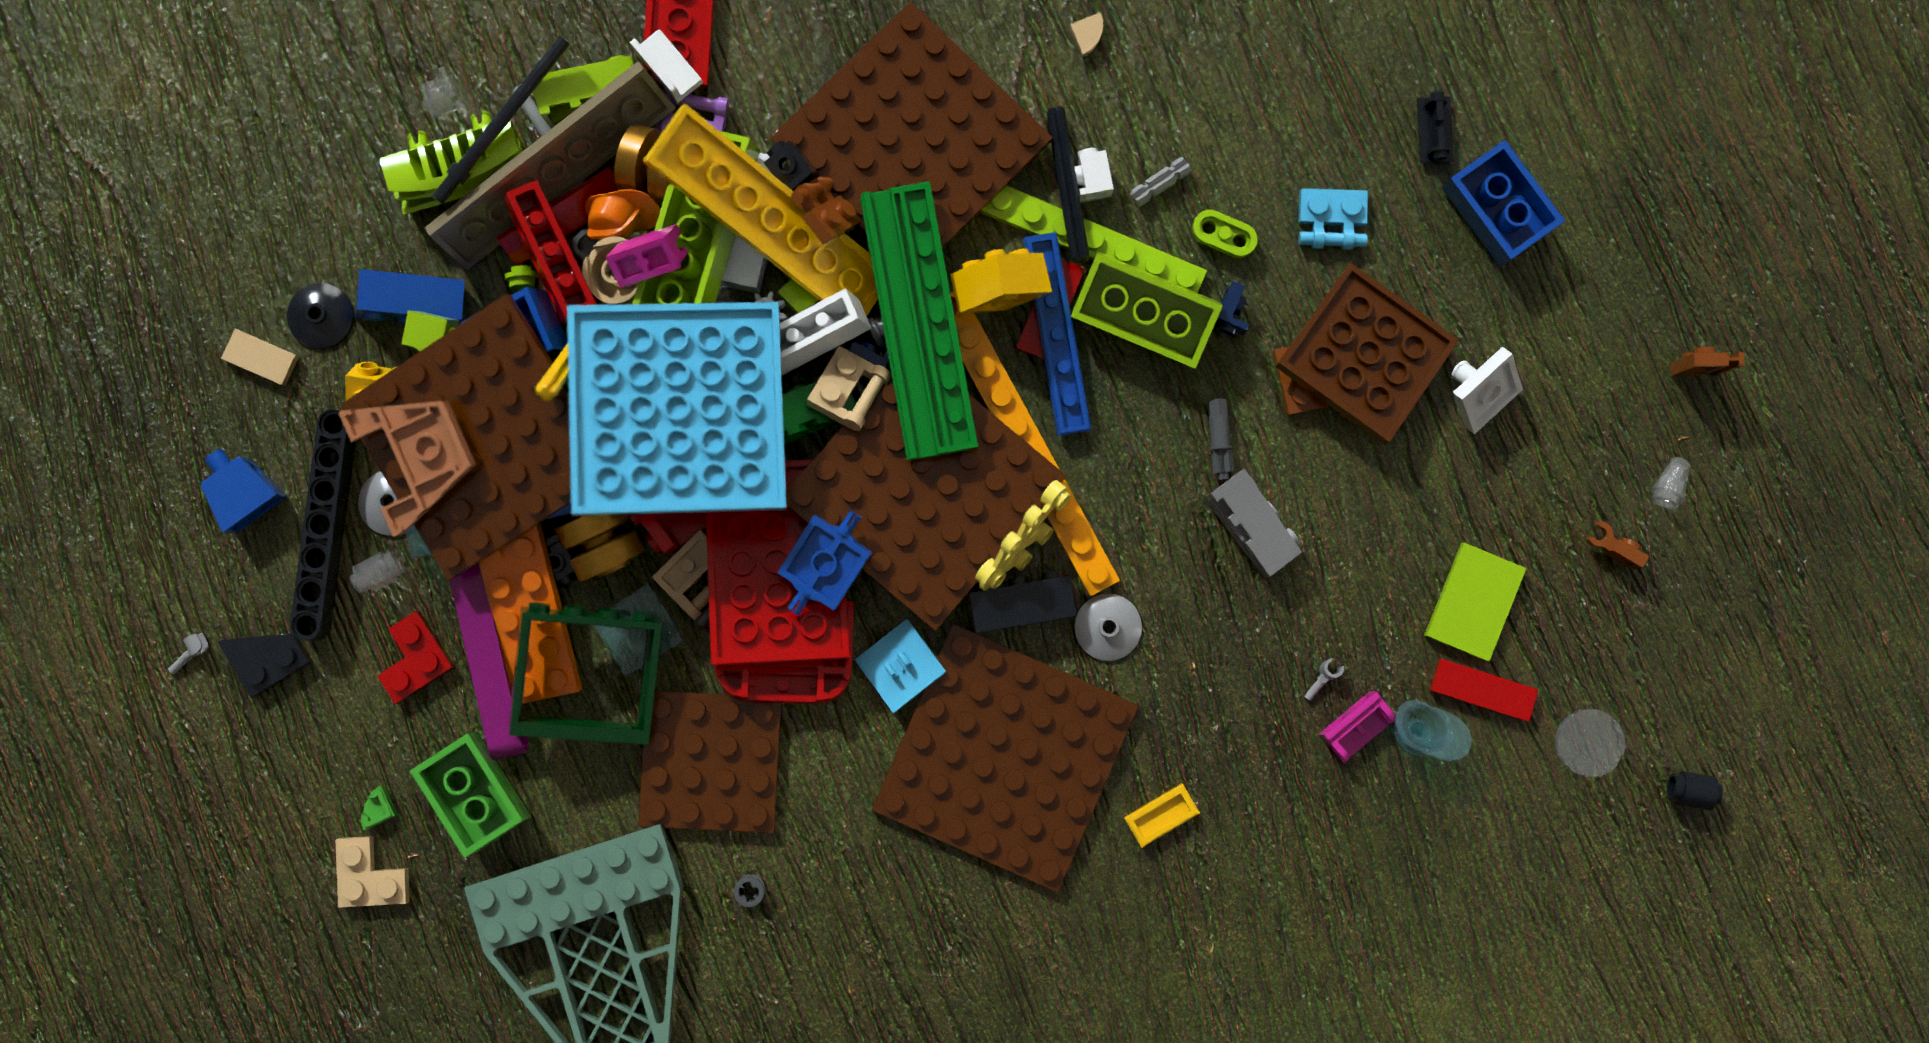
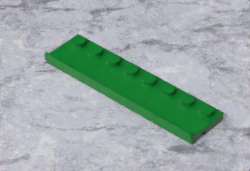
(918, 321)

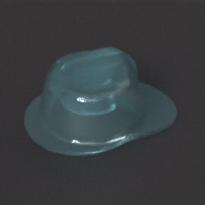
(1431, 732)

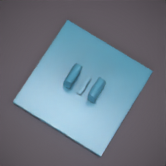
(900, 666)

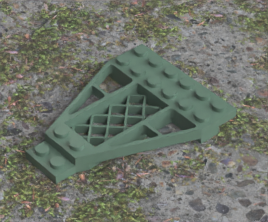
(574, 890)

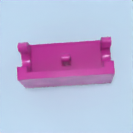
(646, 256)
(1358, 725)

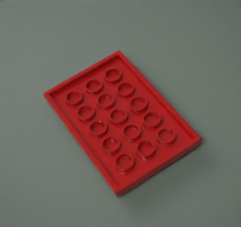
(752, 600)

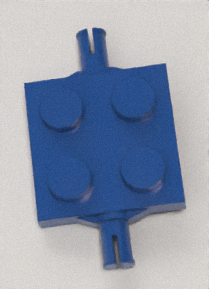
(824, 562)

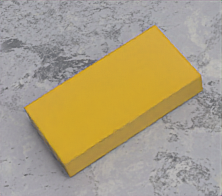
(1161, 815)

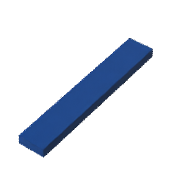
(1059, 342)

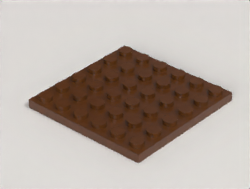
(912, 115)
(515, 437)
(927, 516)
(1005, 758)

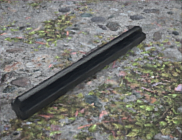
(1068, 185)

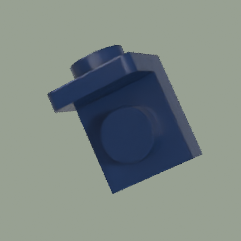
(1232, 304)
(870, 353)

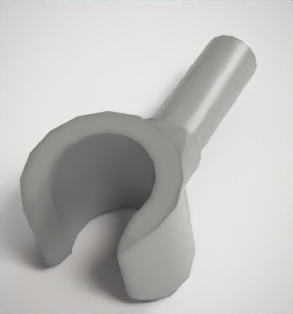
(195, 646)
(1324, 677)

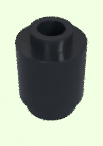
(1694, 790)

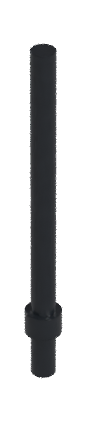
(459, 171)

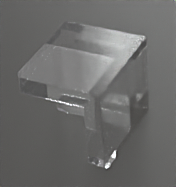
(442, 94)

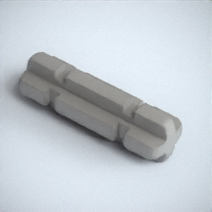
(1160, 181)

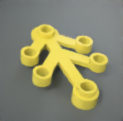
(1032, 529)

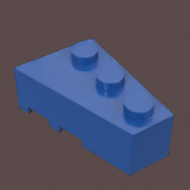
(391, 295)

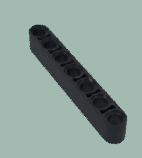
(312, 539)

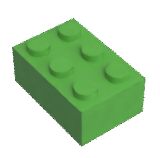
(470, 794)

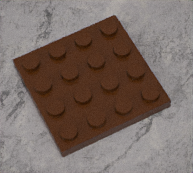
(1367, 353)
(711, 763)

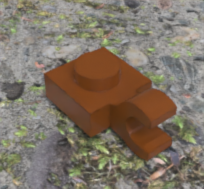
(1624, 551)

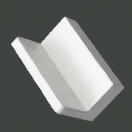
(667, 65)

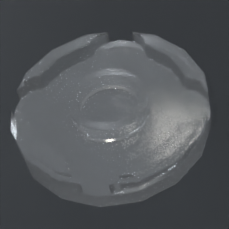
(1590, 742)

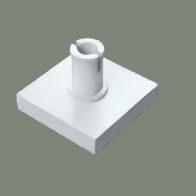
(1486, 389)

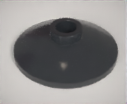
(335, 317)

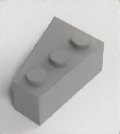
(1254, 523)

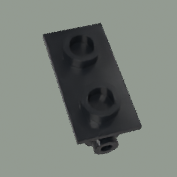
(1435, 128)

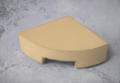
(1087, 33)

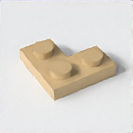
(359, 881)

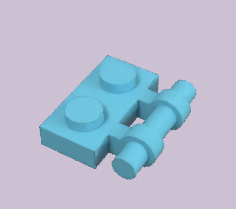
(1333, 208)

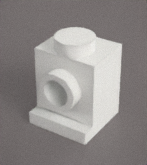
(1093, 175)

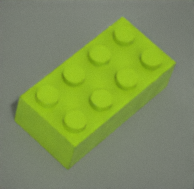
(1146, 310)

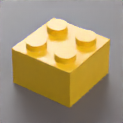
(1000, 281)

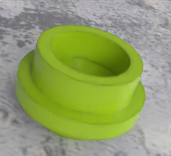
(521, 277)

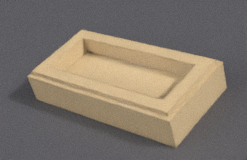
(260, 357)

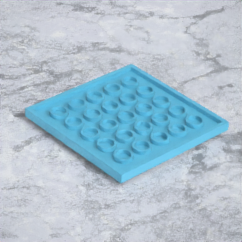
(675, 408)

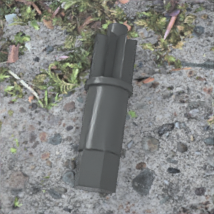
(1220, 439)

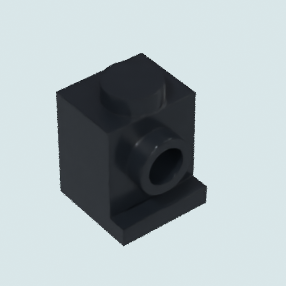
(801, 170)
(564, 574)

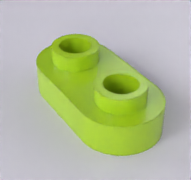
(1225, 231)

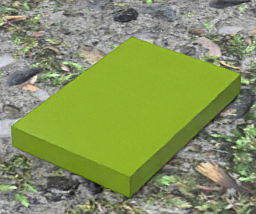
(1475, 602)

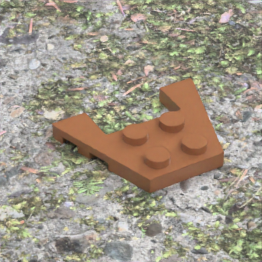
(426, 447)

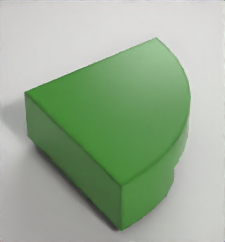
(377, 808)

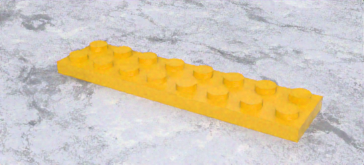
(757, 208)

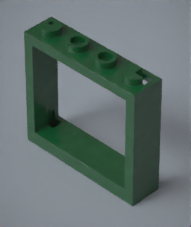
(577, 728)

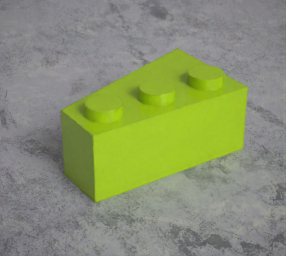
(570, 88)

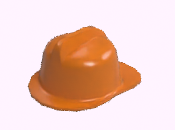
(620, 213)

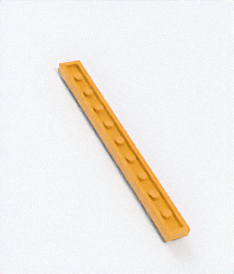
(1005, 403)

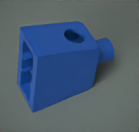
(238, 491)

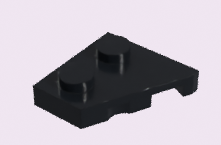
(265, 660)

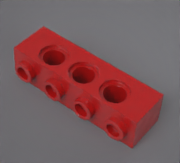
(547, 248)

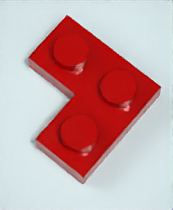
(423, 660)

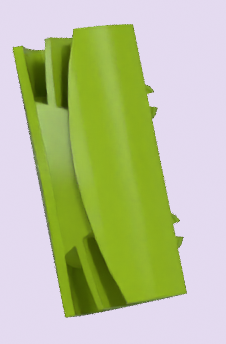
(421, 170)

